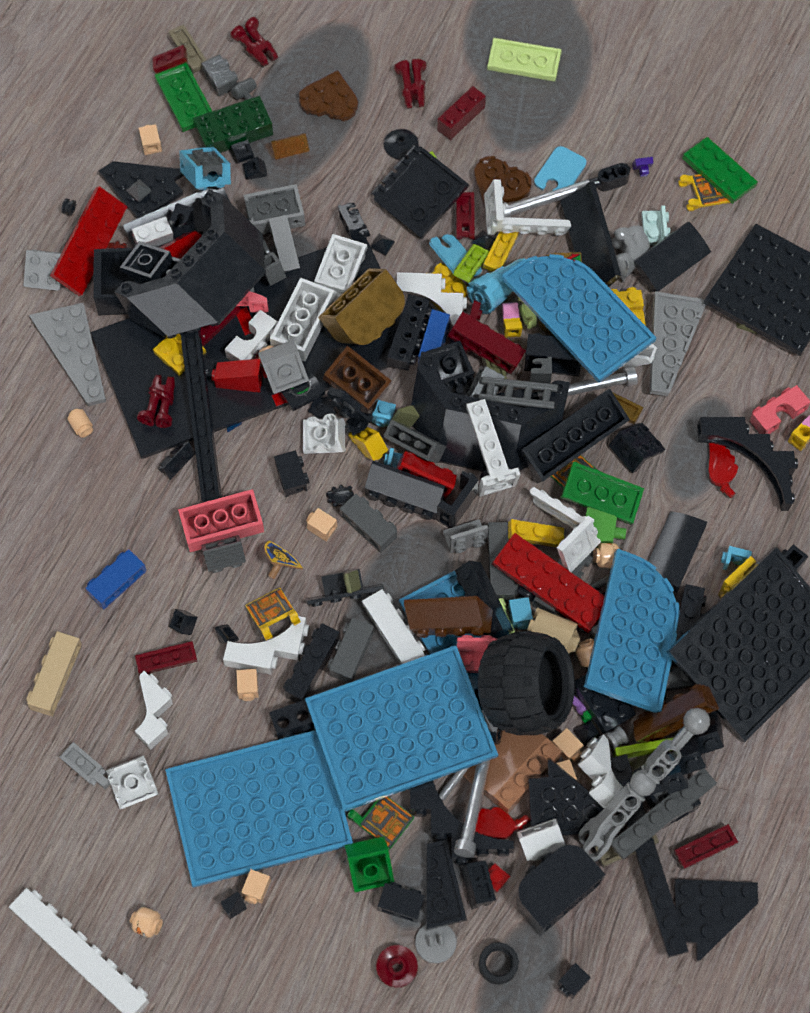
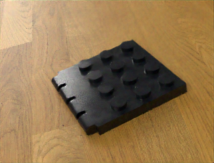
(419, 191)

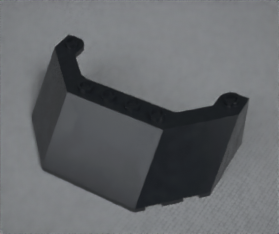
(205, 280)
(447, 421)

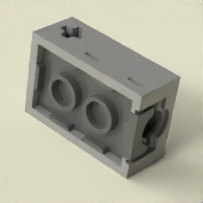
(274, 203)

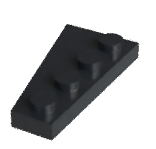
(443, 893)

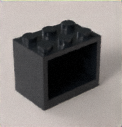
(108, 278)

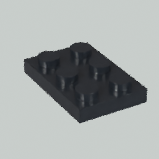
(604, 710)

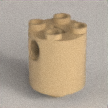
(556, 627)

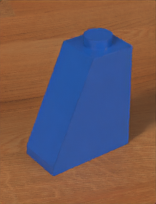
(436, 331)

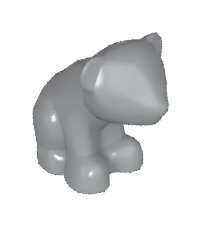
(633, 244)

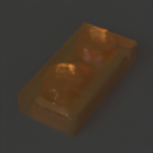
(290, 146)

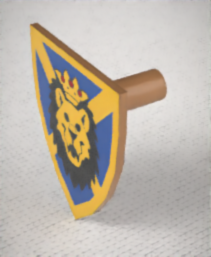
(279, 558)

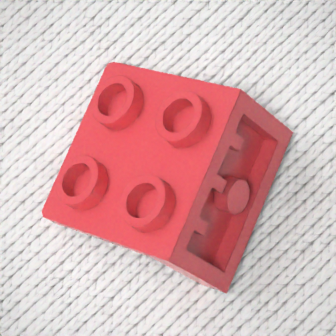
(472, 650)

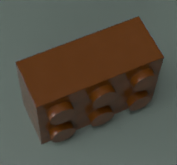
(357, 378)

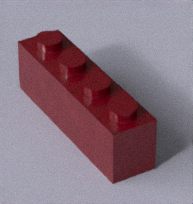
(487, 343)

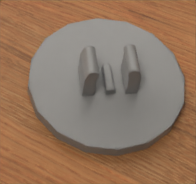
(435, 944)

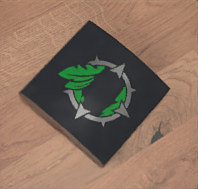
(303, 393)

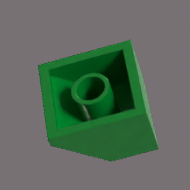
(369, 864)

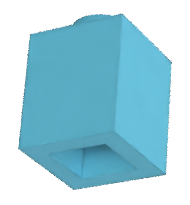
(520, 613)

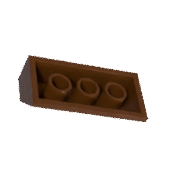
(448, 616)
(660, 724)

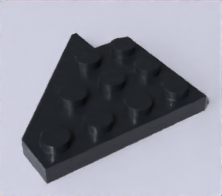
(159, 179)
(561, 798)
(711, 909)

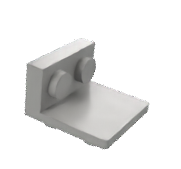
(38, 269)
(466, 536)

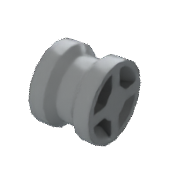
(617, 737)

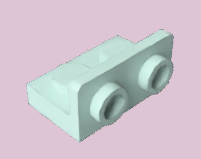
(655, 225)

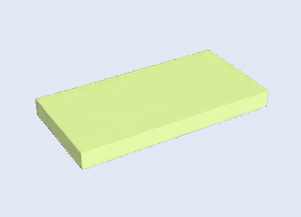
(524, 59)

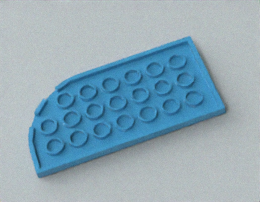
(580, 312)
(634, 634)

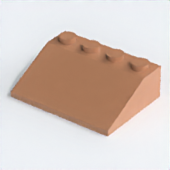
(516, 760)

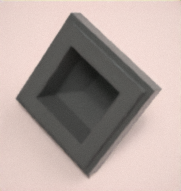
(139, 190)

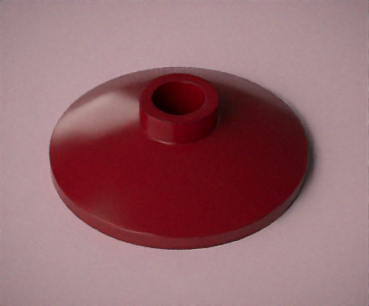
(396, 955)

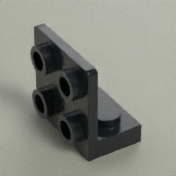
(635, 446)

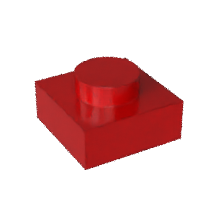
(498, 877)

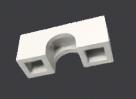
(262, 327)

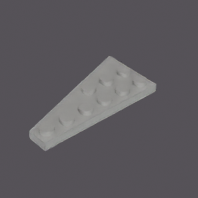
(674, 327)
(71, 342)

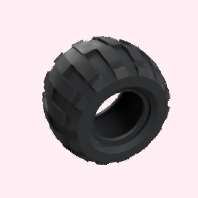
(526, 683)

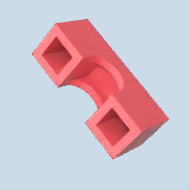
(791, 401)

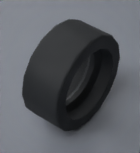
(494, 979)

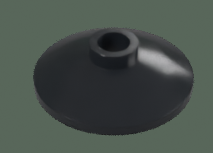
(398, 149)

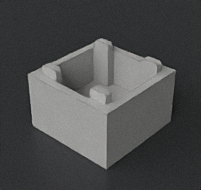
(283, 366)

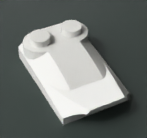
(340, 264)

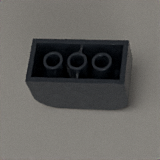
(557, 886)

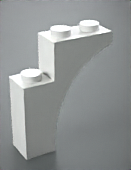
(430, 286)
(262, 655)

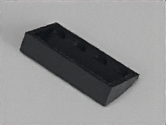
(671, 257)
(677, 546)

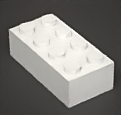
(301, 315)

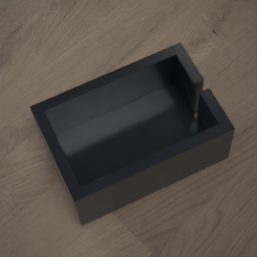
(549, 346)

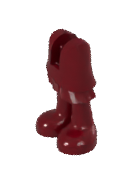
(260, 46)
(417, 89)
(158, 392)

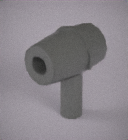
(243, 89)

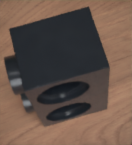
(290, 714)

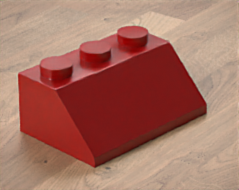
(428, 470)

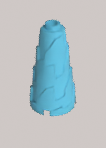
(490, 288)

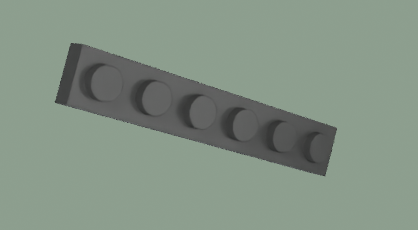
(662, 814)

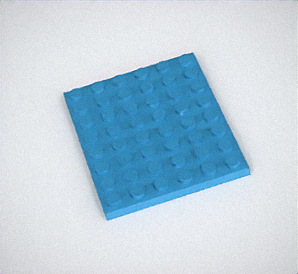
(401, 728)
(257, 808)

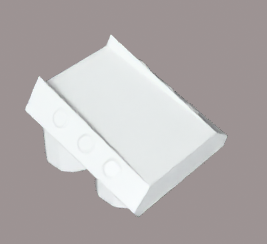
(324, 435)
(131, 782)

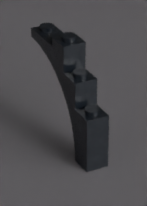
(734, 434)
(691, 757)
(444, 825)

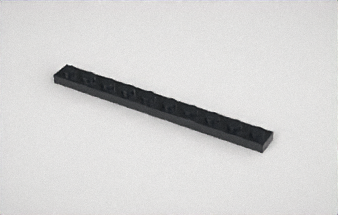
(201, 416)
(654, 876)

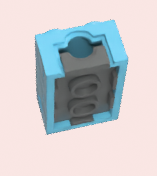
(205, 167)

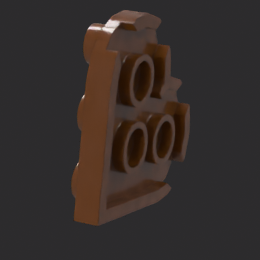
(329, 97)
(514, 181)

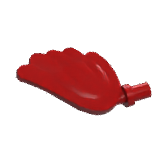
(722, 468)
(498, 823)

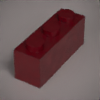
(461, 113)

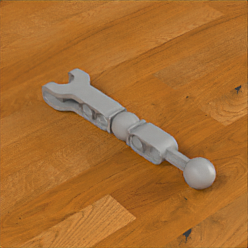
(642, 783)

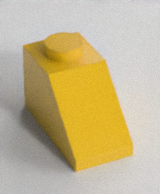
(370, 443)

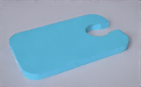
(563, 167)
(450, 256)

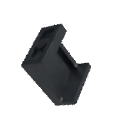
(451, 514)

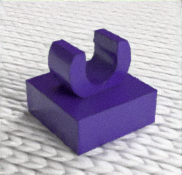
(643, 165)

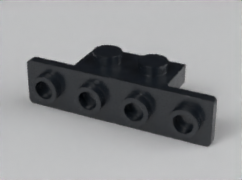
(335, 589)

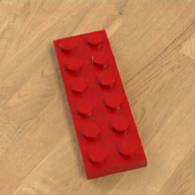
(91, 232)
(550, 582)

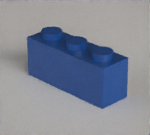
(115, 579)

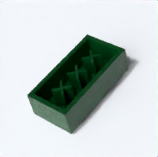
(234, 125)

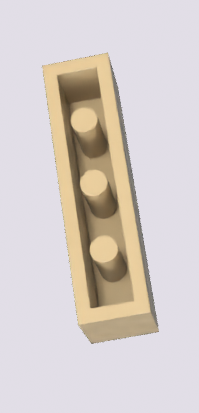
(54, 673)

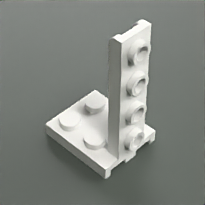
(497, 222)
(499, 475)
(583, 536)

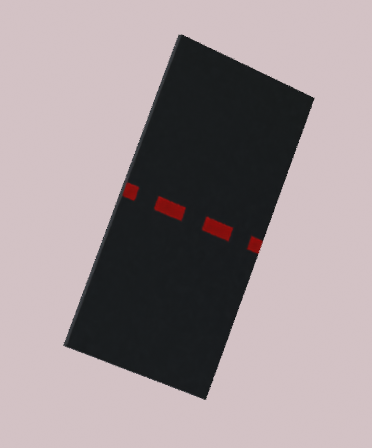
(132, 365)

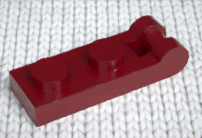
(465, 216)

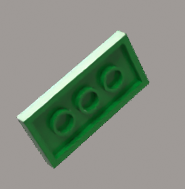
(183, 95)
(720, 170)
(602, 492)

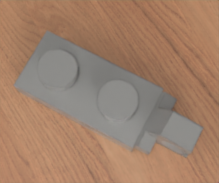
(84, 766)

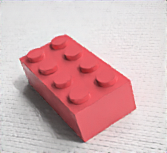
(221, 519)

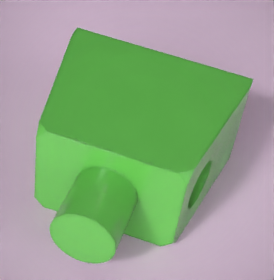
(606, 526)

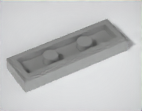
(284, 243)

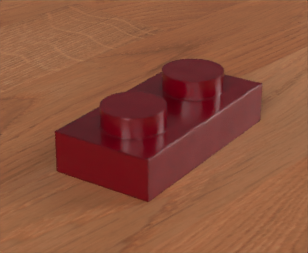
(169, 59)

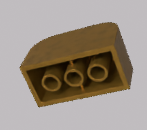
(365, 308)

